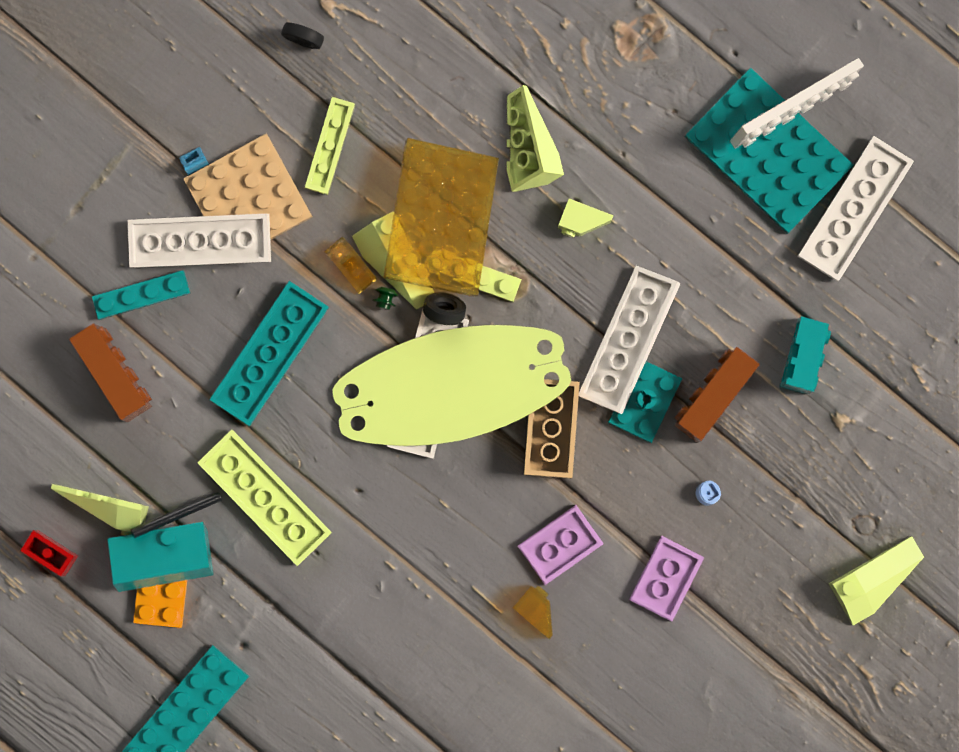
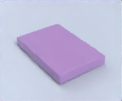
(560, 545)
(666, 578)

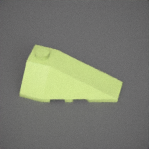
(532, 151)
(373, 246)
(113, 511)
(871, 583)

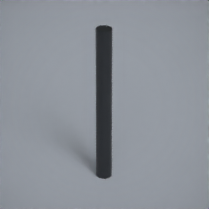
(175, 515)

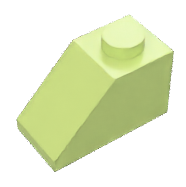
(582, 219)

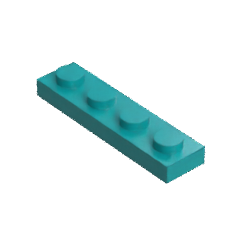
(141, 295)

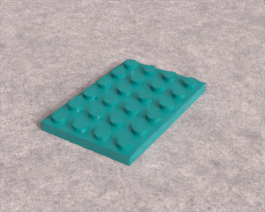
(779, 171)

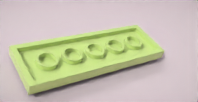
(264, 497)

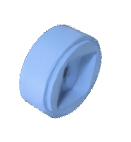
(708, 493)

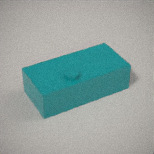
(160, 557)

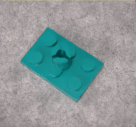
(647, 402)

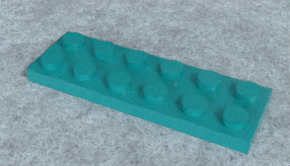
(269, 353)
(190, 705)

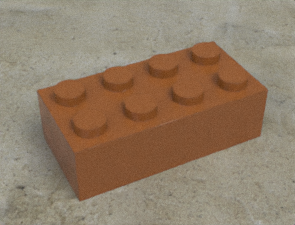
(110, 372)
(716, 395)

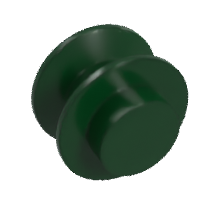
(385, 298)

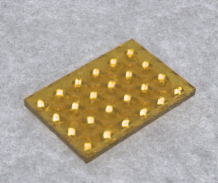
(441, 217)

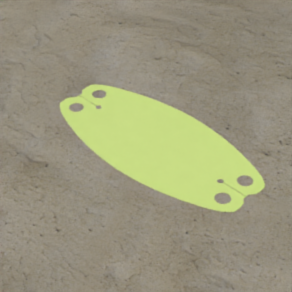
(451, 385)

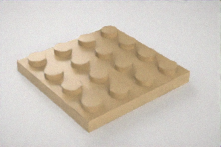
(250, 183)

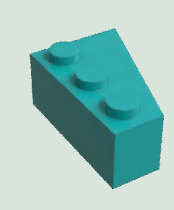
(805, 356)

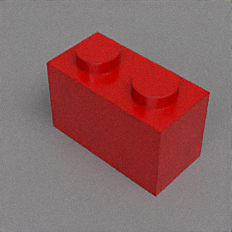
(49, 553)

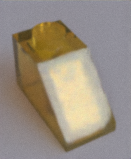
(350, 265)
(536, 609)

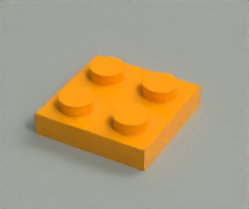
(161, 604)

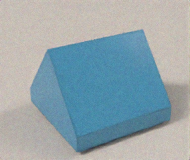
(194, 161)

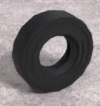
(302, 35)
(445, 317)

